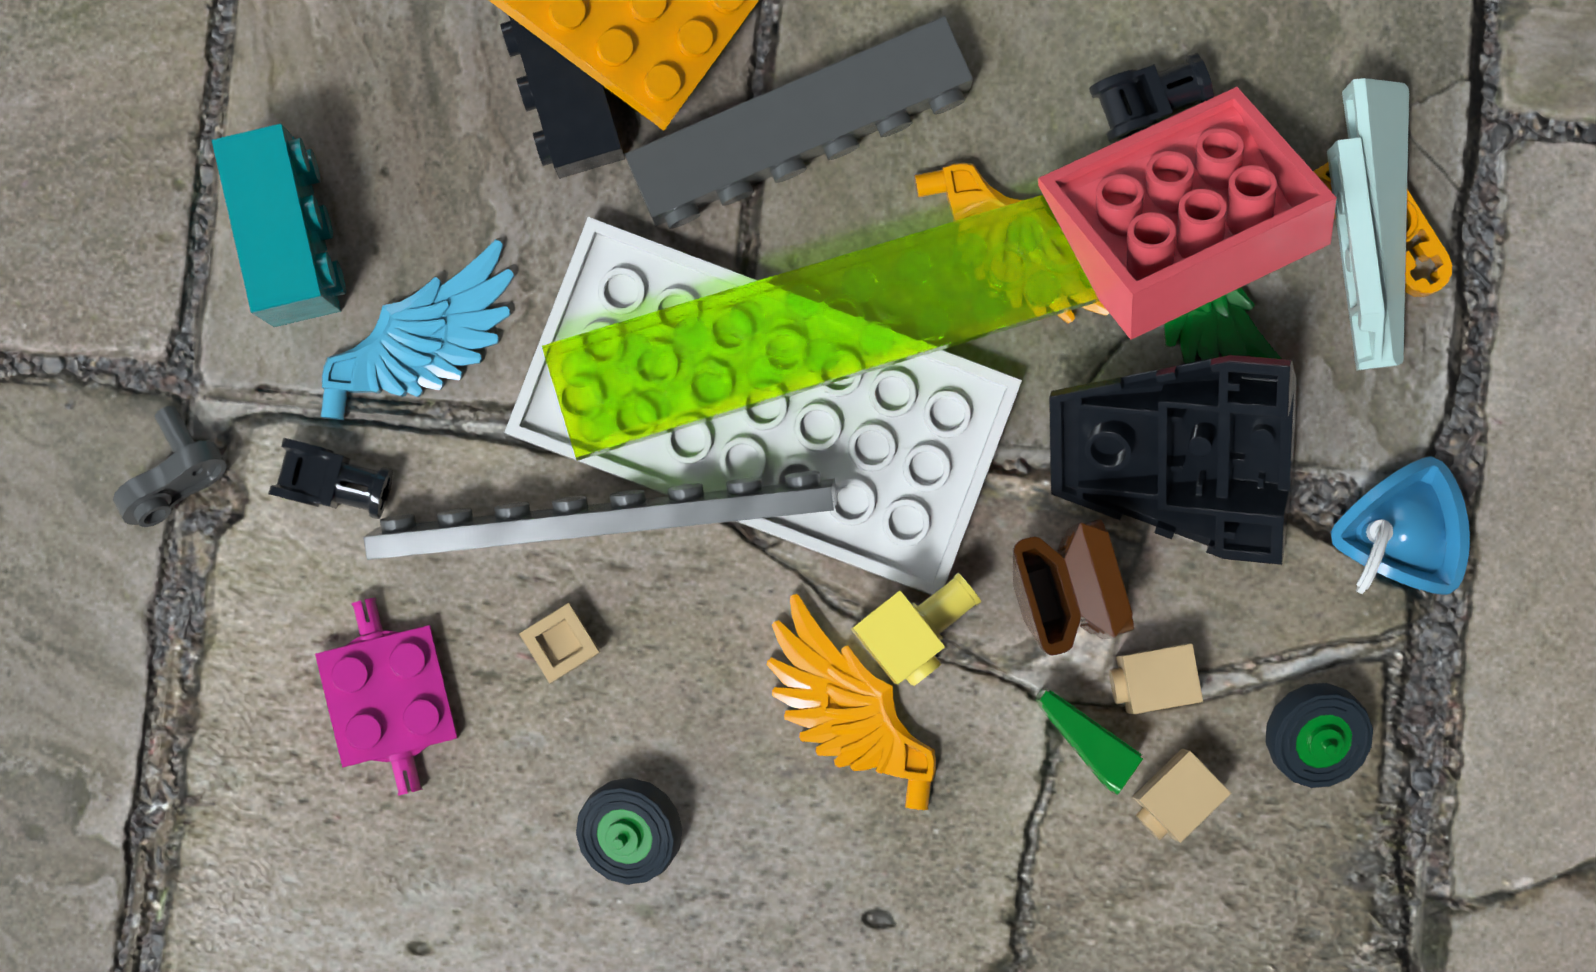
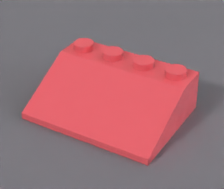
(1188, 211)

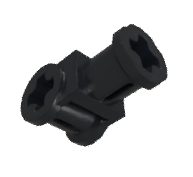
(1146, 97)
(321, 478)

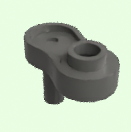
(188, 470)

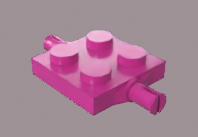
(386, 696)

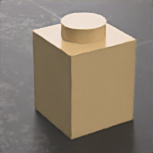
(1156, 679)
(1179, 797)

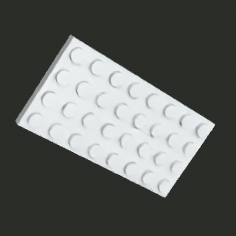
(898, 440)

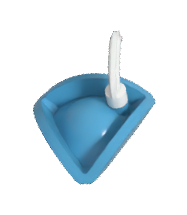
(1409, 529)

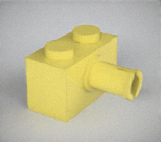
(908, 636)

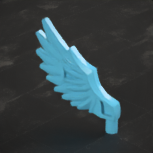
(422, 337)

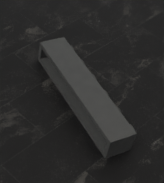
(800, 122)

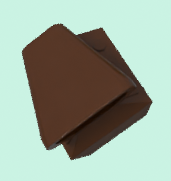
(1071, 587)

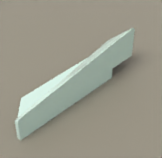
(1371, 216)

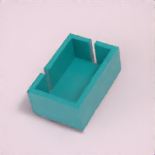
(279, 225)

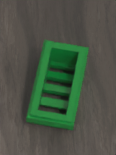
(1101, 750)

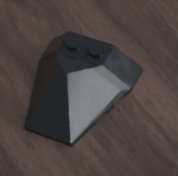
(1184, 450)

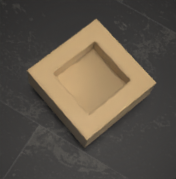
(559, 643)

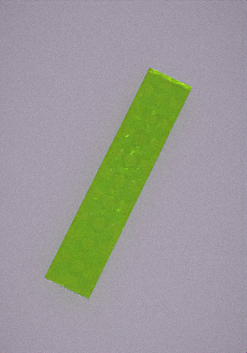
(814, 326)

